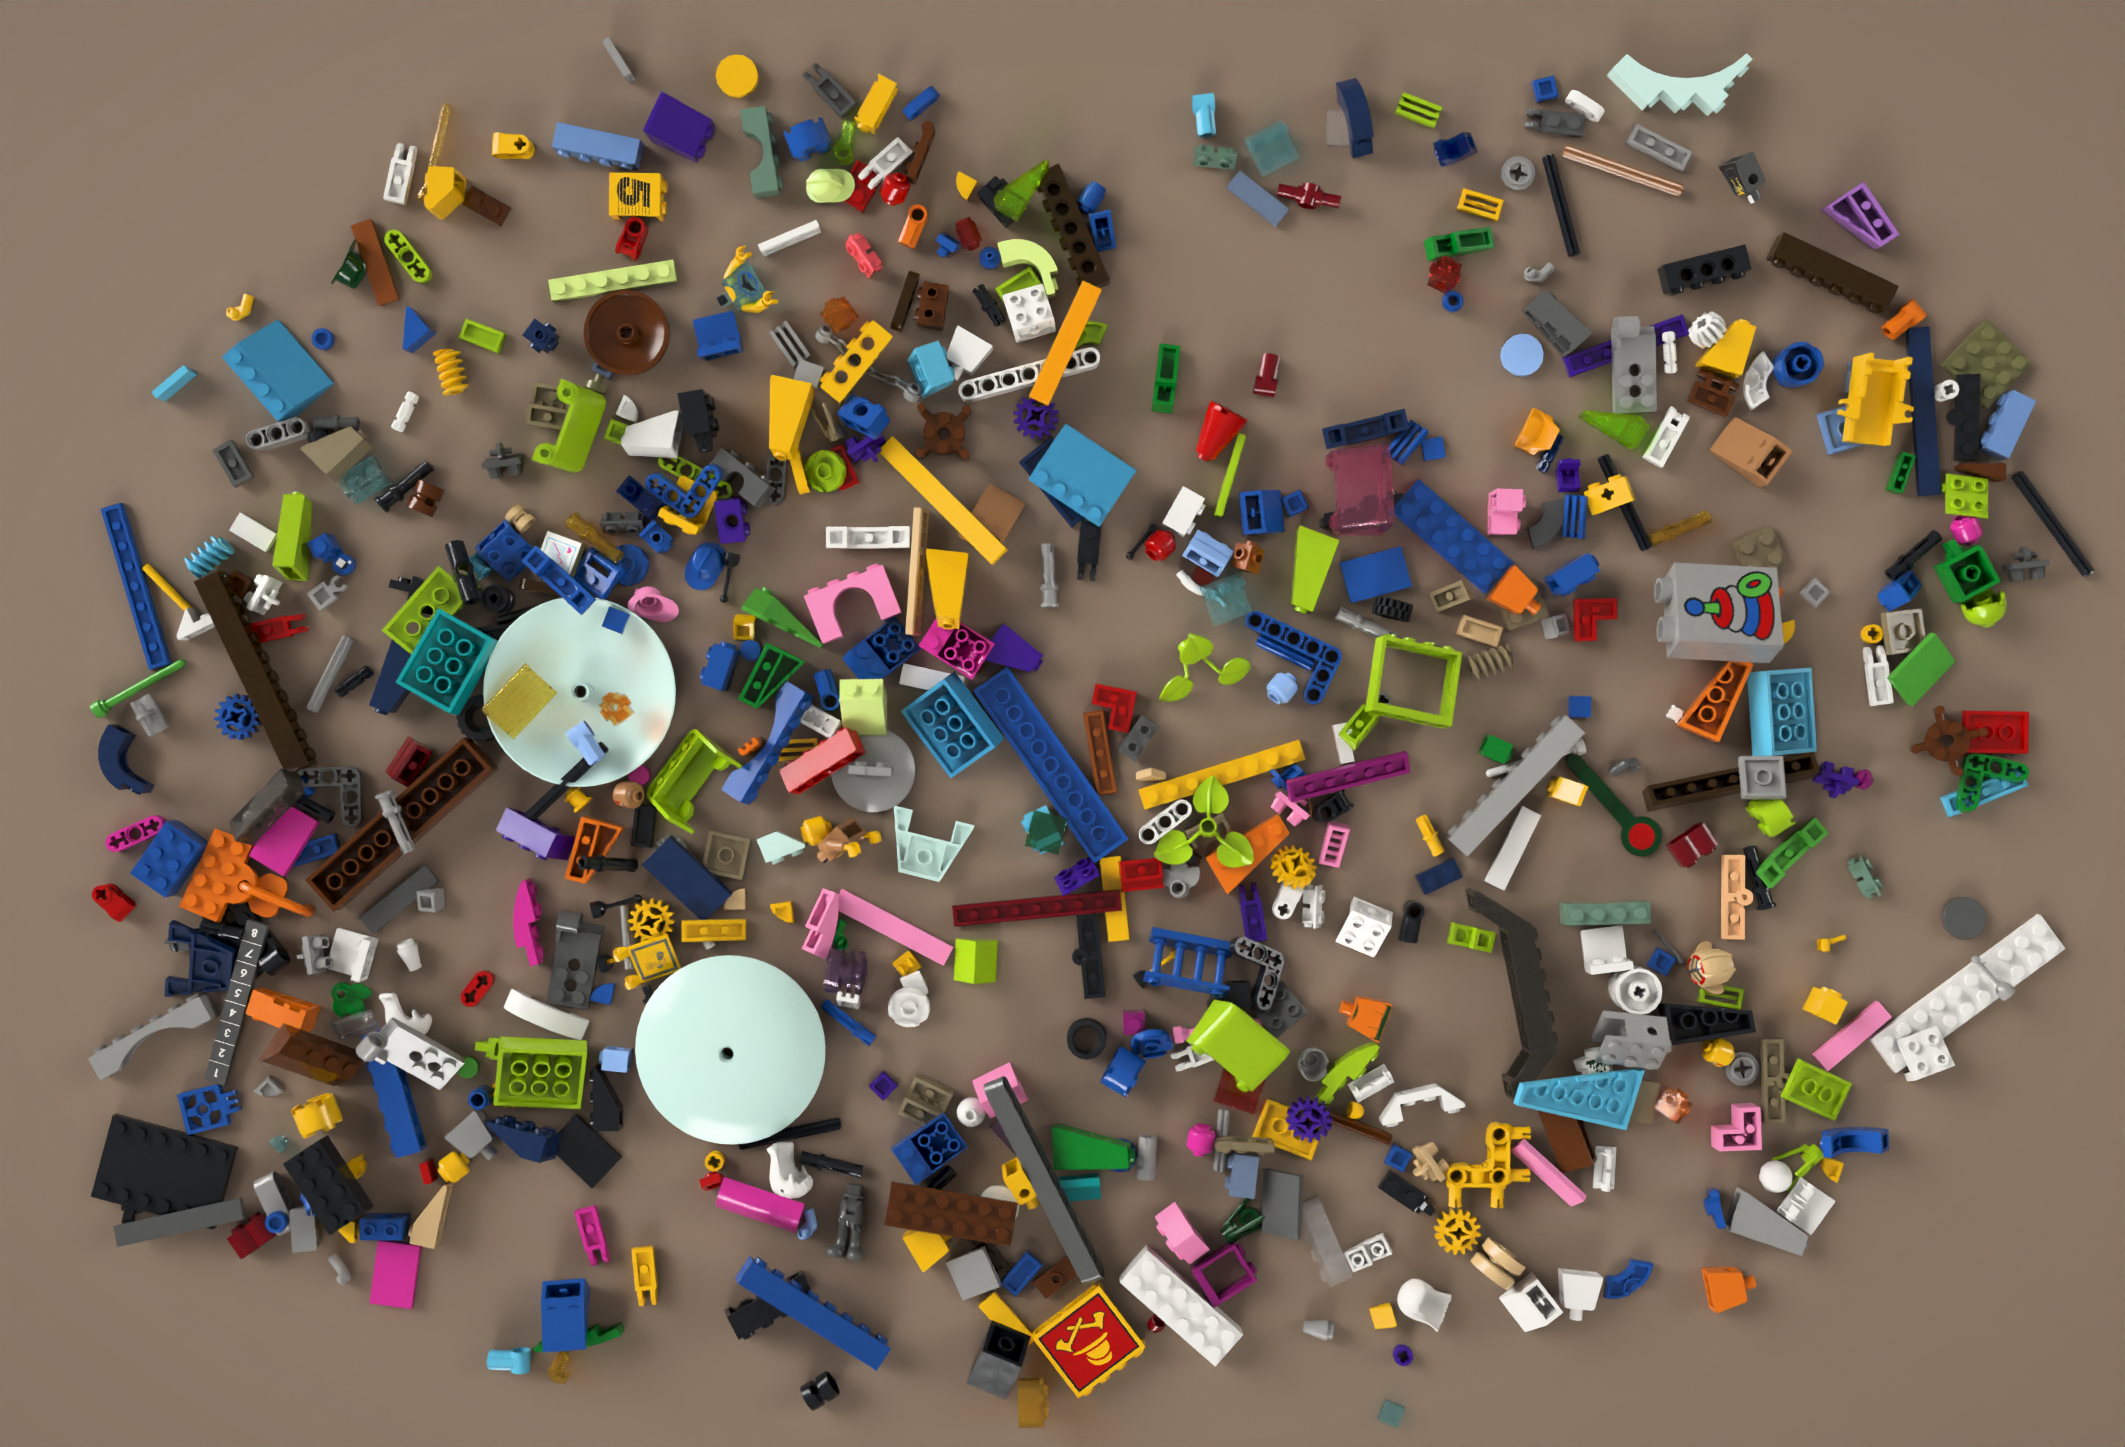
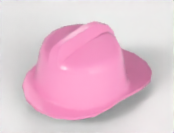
(652, 605)

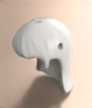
(393, 1009)
(784, 1175)
(1423, 1302)

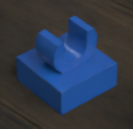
(947, 244)

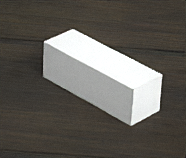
(1344, 751)

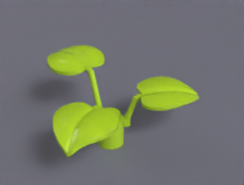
(1192, 651)
(1233, 851)

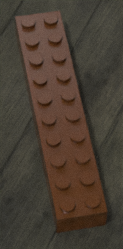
(422, 807)

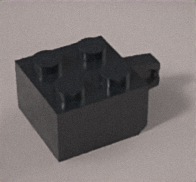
(698, 417)

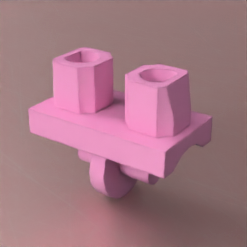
(1296, 815)

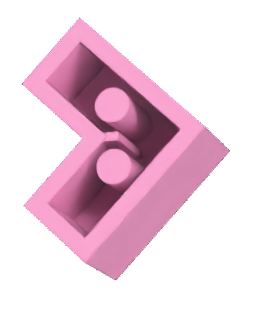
(1504, 510)
(1742, 1133)
(1181, 1235)

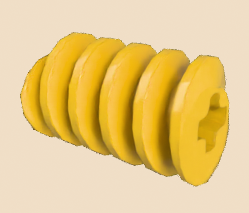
(450, 371)

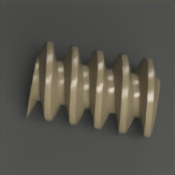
(1490, 661)

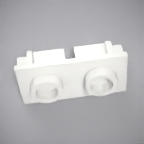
(1314, 914)
(1371, 1083)
(1604, 1168)

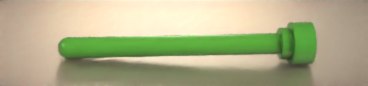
(101, 707)

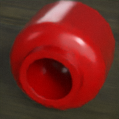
(894, 188)
(1160, 545)

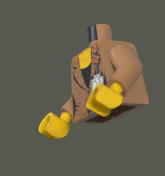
(843, 839)

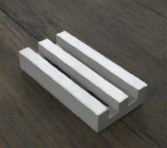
(618, 60)
(779, 329)

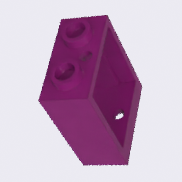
(1234, 1288)

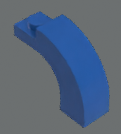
(1854, 1139)

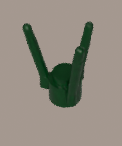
(1233, 1232)

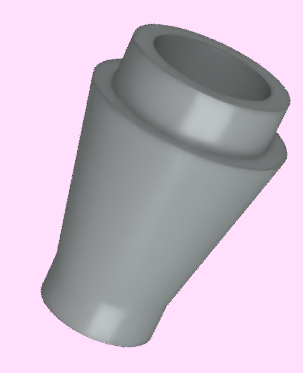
(1319, 1328)

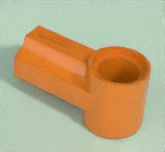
(913, 228)
(1907, 316)

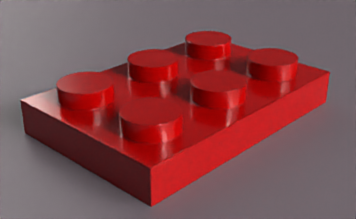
(2006, 731)

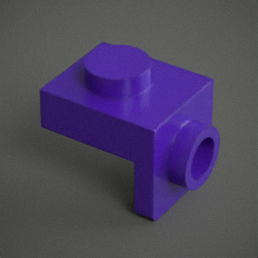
(1568, 475)

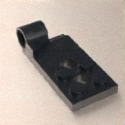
(274, 953)

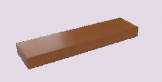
(375, 262)
(1100, 752)

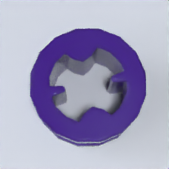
(1399, 1348)

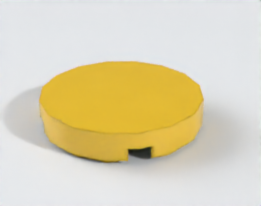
(737, 76)

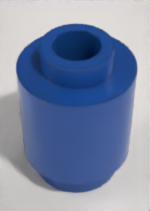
(1091, 198)
(475, 1097)

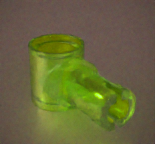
(845, 142)

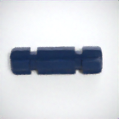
(1549, 455)

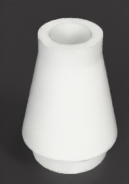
(409, 953)

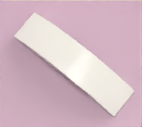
(868, 537)
(546, 1015)

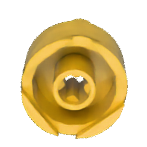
(317, 1114)

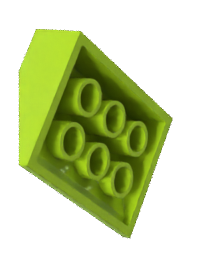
(540, 1072)

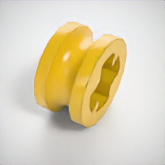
(1875, 628)
(711, 1166)

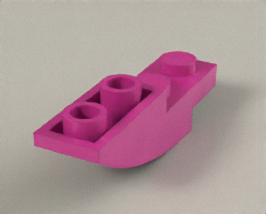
(524, 915)

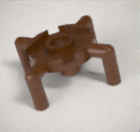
(937, 422)
(1960, 736)

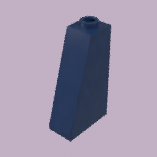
(387, 694)

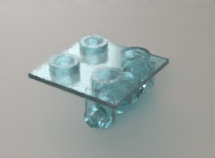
(1271, 148)
(1226, 599)

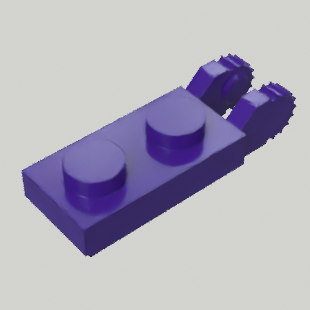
(1252, 914)

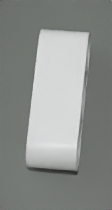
(1175, 818)

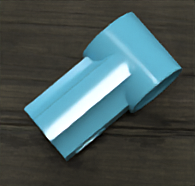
(1204, 109)
(516, 1360)

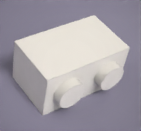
(1184, 511)

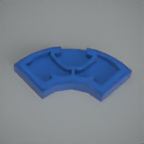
(1629, 1280)

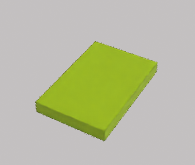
(1816, 1089)

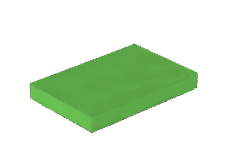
(1921, 669)

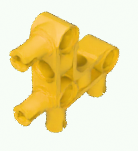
(1497, 1160)

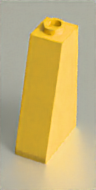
(788, 414)
(947, 581)

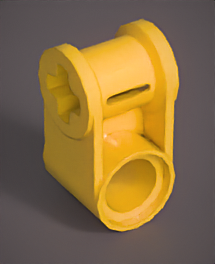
(508, 146)

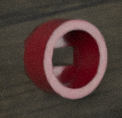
(1158, 1327)

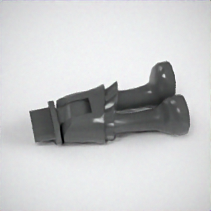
(850, 1215)

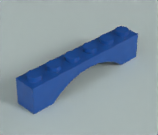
(790, 706)

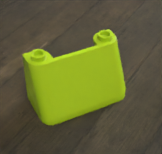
(577, 430)
(1237, 1044)

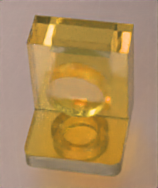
(557, 1368)

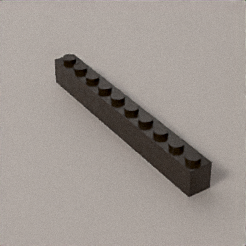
(255, 671)

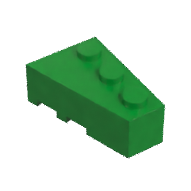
(768, 674)

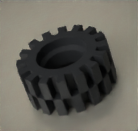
(1392, 609)

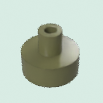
(596, 385)

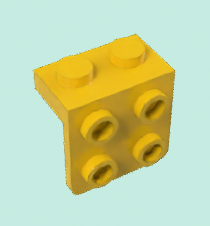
(689, 525)

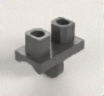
(494, 464)
(2016, 570)

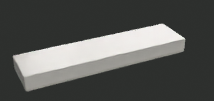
(1512, 848)

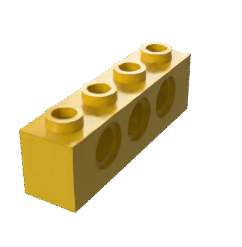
(881, 340)

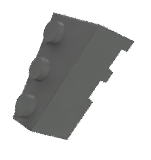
(1556, 323)

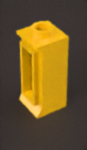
(876, 104)

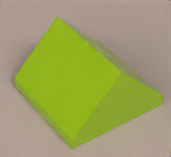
(975, 960)

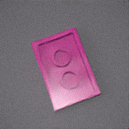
(285, 841)
(395, 1274)

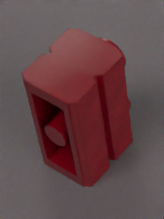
(408, 761)

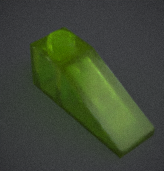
(1019, 192)
(1621, 427)

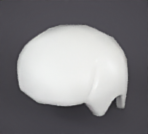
(1775, 1176)

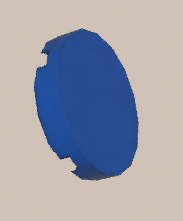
(635, 564)
(1152, 1043)

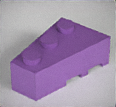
(1862, 217)

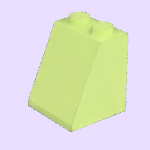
(864, 706)

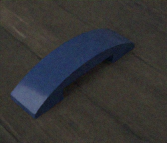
(1365, 429)

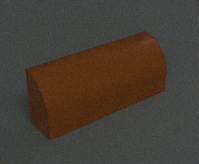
(1568, 1141)

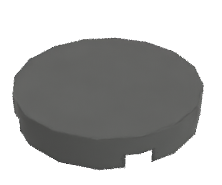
(1964, 917)

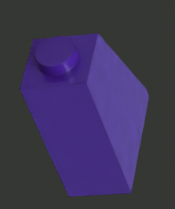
(1013, 651)

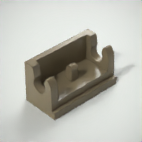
(1222, 828)

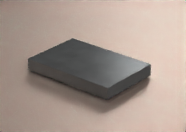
(1282, 1204)

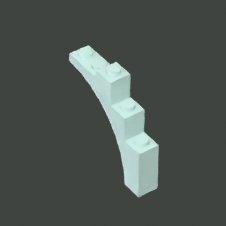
(1647, 87)

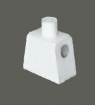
(967, 352)
(1578, 1290)

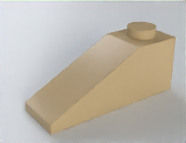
(429, 1226)

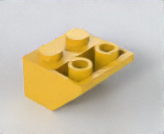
(444, 190)

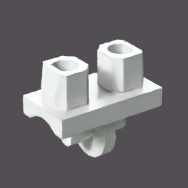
(264, 595)

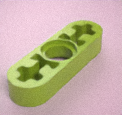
(403, 241)

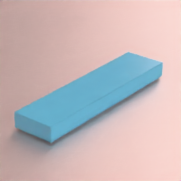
(1990, 790)

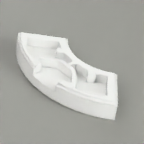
(1756, 380)

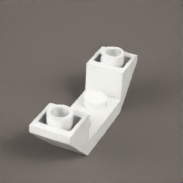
(1392, 1112)

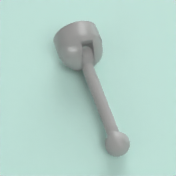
(2003, 990)

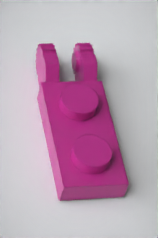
(592, 1233)

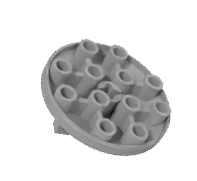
(879, 776)

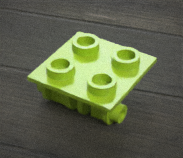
(1966, 496)

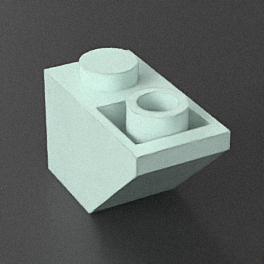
(778, 845)

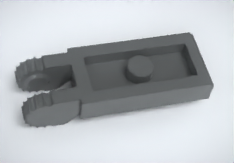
(831, 92)
(1556, 122)

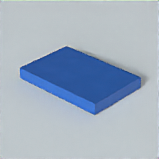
(1375, 574)

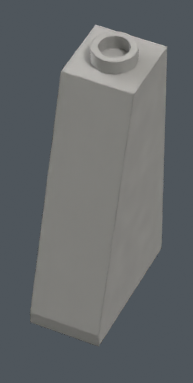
(1758, 1222)

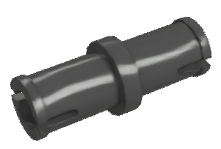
(336, 423)

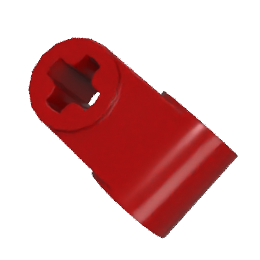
(632, 240)
(115, 903)

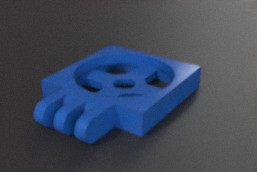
(223, 1104)

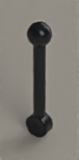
(1152, 528)

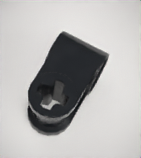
(1335, 804)

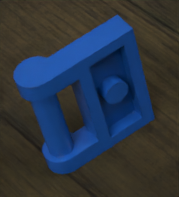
(595, 580)

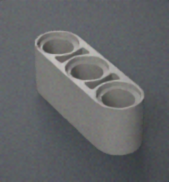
(269, 432)
(274, 1196)

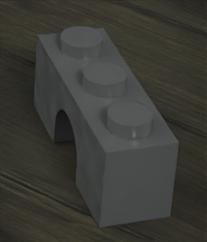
(756, 488)

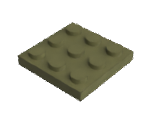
(1992, 356)

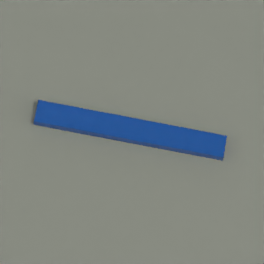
(136, 586)

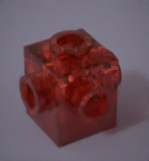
(1444, 274)

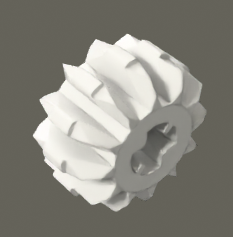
(1707, 329)

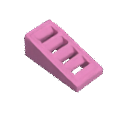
(1332, 825)

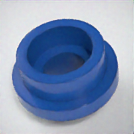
(1454, 295)

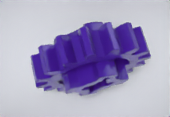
(1027, 423)
(1316, 1112)

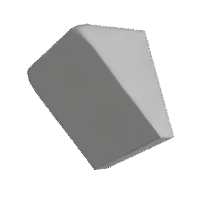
(1556, 626)
(431, 900)

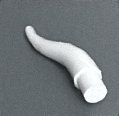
(1189, 583)

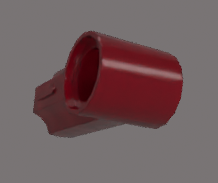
(1266, 379)

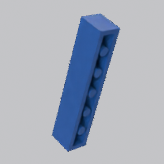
(397, 1107)

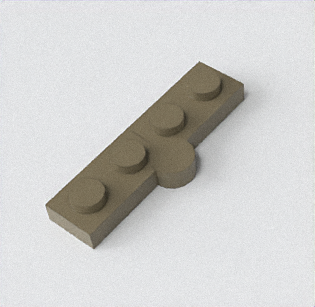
(1772, 1080)

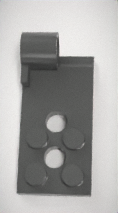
(580, 942)

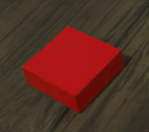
(428, 1171)

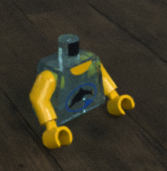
(744, 286)

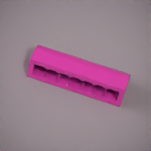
(760, 1205)

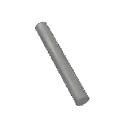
(626, 934)

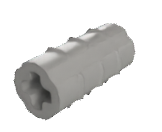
(1146, 1157)

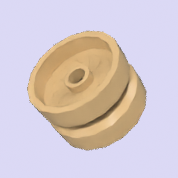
(1499, 1261)

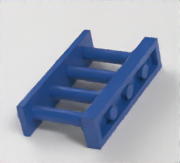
(1196, 943)

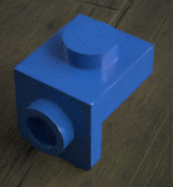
(1292, 772)

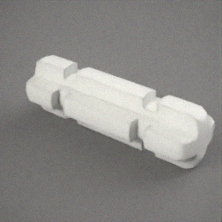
(1669, 352)
(405, 411)

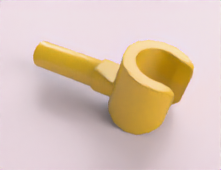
(1824, 944)

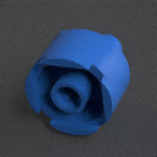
(808, 139)
(1801, 353)
(1122, 1071)

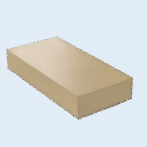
(1479, 631)

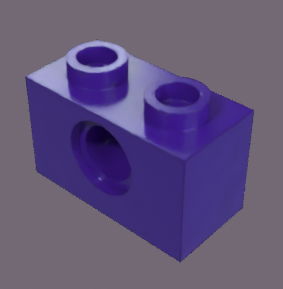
(728, 532)

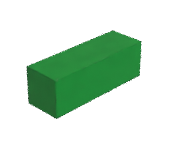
(1900, 473)

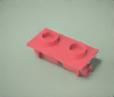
(857, 247)

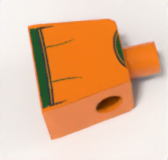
(1367, 1016)

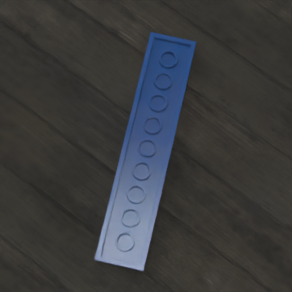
(1050, 764)

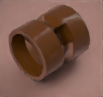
(418, 501)

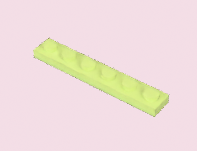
(613, 280)

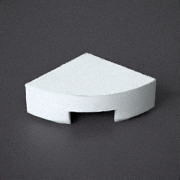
(627, 409)

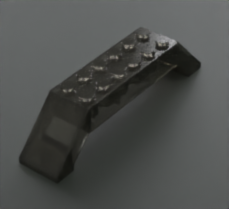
(1526, 989)

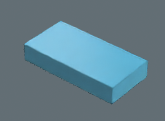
(174, 383)

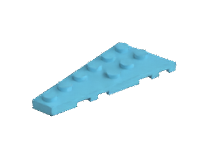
(1594, 1097)

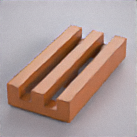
(752, 746)

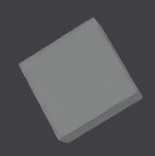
(1814, 592)

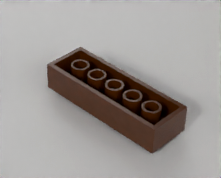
(950, 1213)

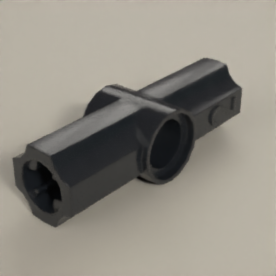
(467, 583)

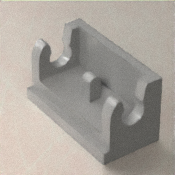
(304, 1230)

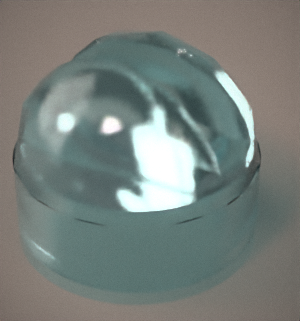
(278, 1143)

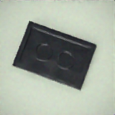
(586, 1151)

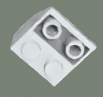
(1530, 1304)

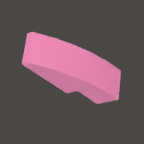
(822, 924)

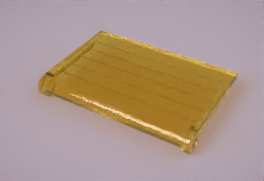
(519, 701)

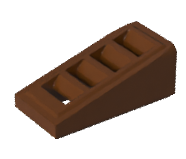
(1992, 471)

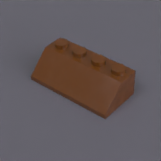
(311, 1056)

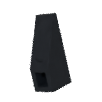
(607, 1107)

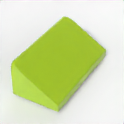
(1358, 727)

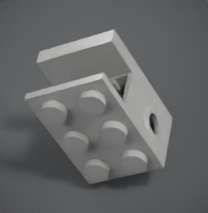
(1632, 1040)

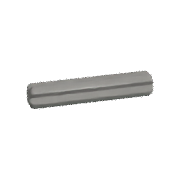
(1222, 1129)

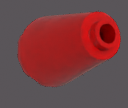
(1217, 430)

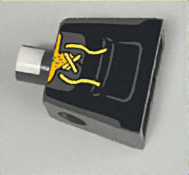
(1744, 176)

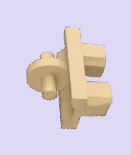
(1426, 1164)

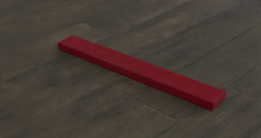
(1037, 908)

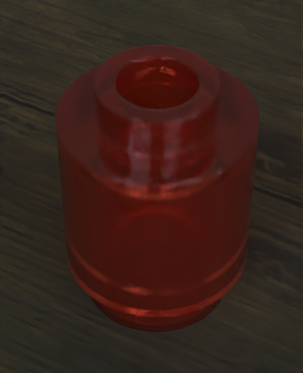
(968, 234)

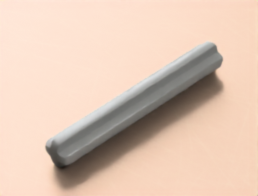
(330, 673)

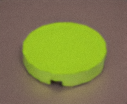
(825, 471)

